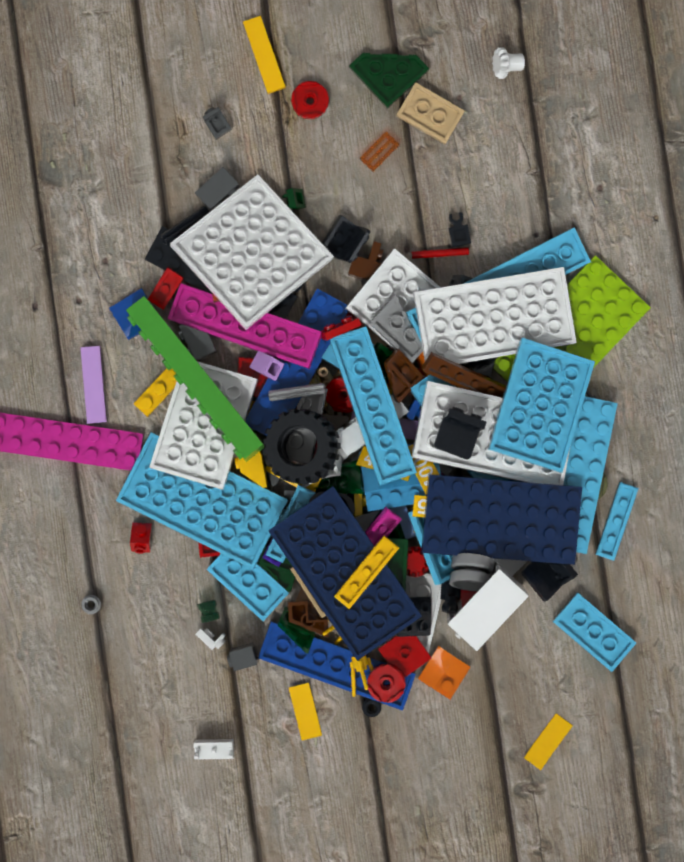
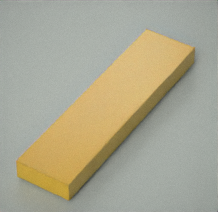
(264, 54)
(366, 572)

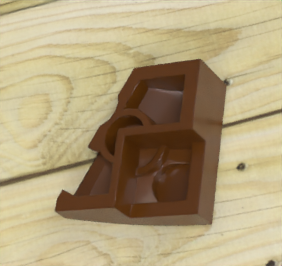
(305, 615)

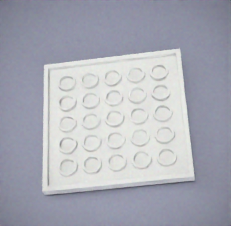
(251, 251)

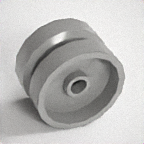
(470, 571)

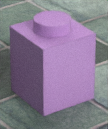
(267, 365)

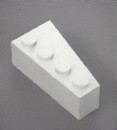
(351, 437)

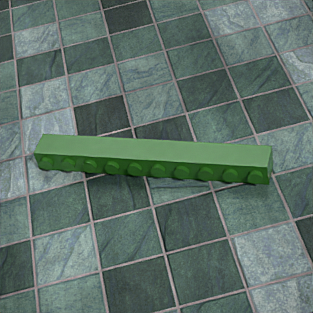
(195, 379)

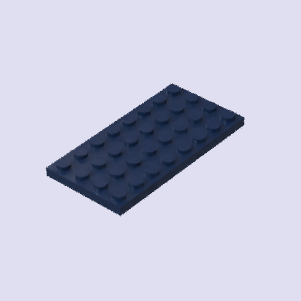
(501, 519)
(325, 549)

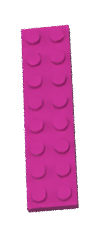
(268, 335)
(69, 441)

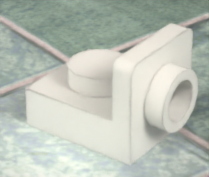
(207, 637)

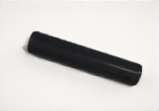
(183, 225)

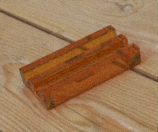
(374, 146)

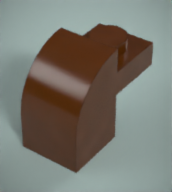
(365, 268)

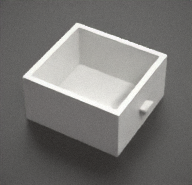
(487, 608)

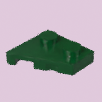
(281, 574)
(298, 634)

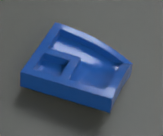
(120, 313)

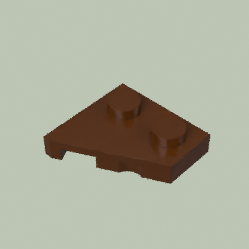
(401, 374)

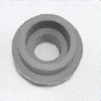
(85, 606)

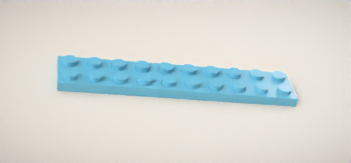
(561, 251)

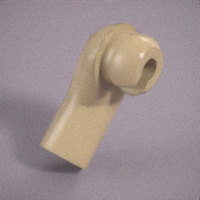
(326, 375)

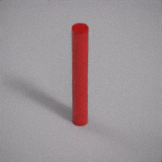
(440, 253)

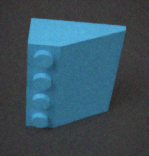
(393, 493)

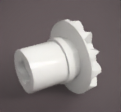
(505, 62)

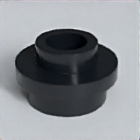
(369, 713)

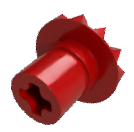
(416, 562)

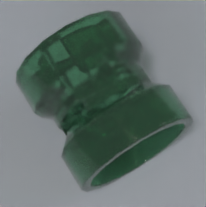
(208, 611)

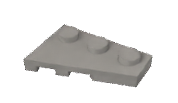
(396, 328)

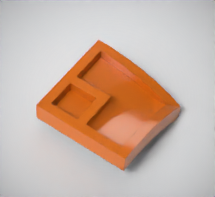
(444, 672)

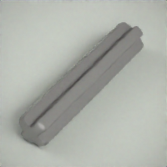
(295, 392)

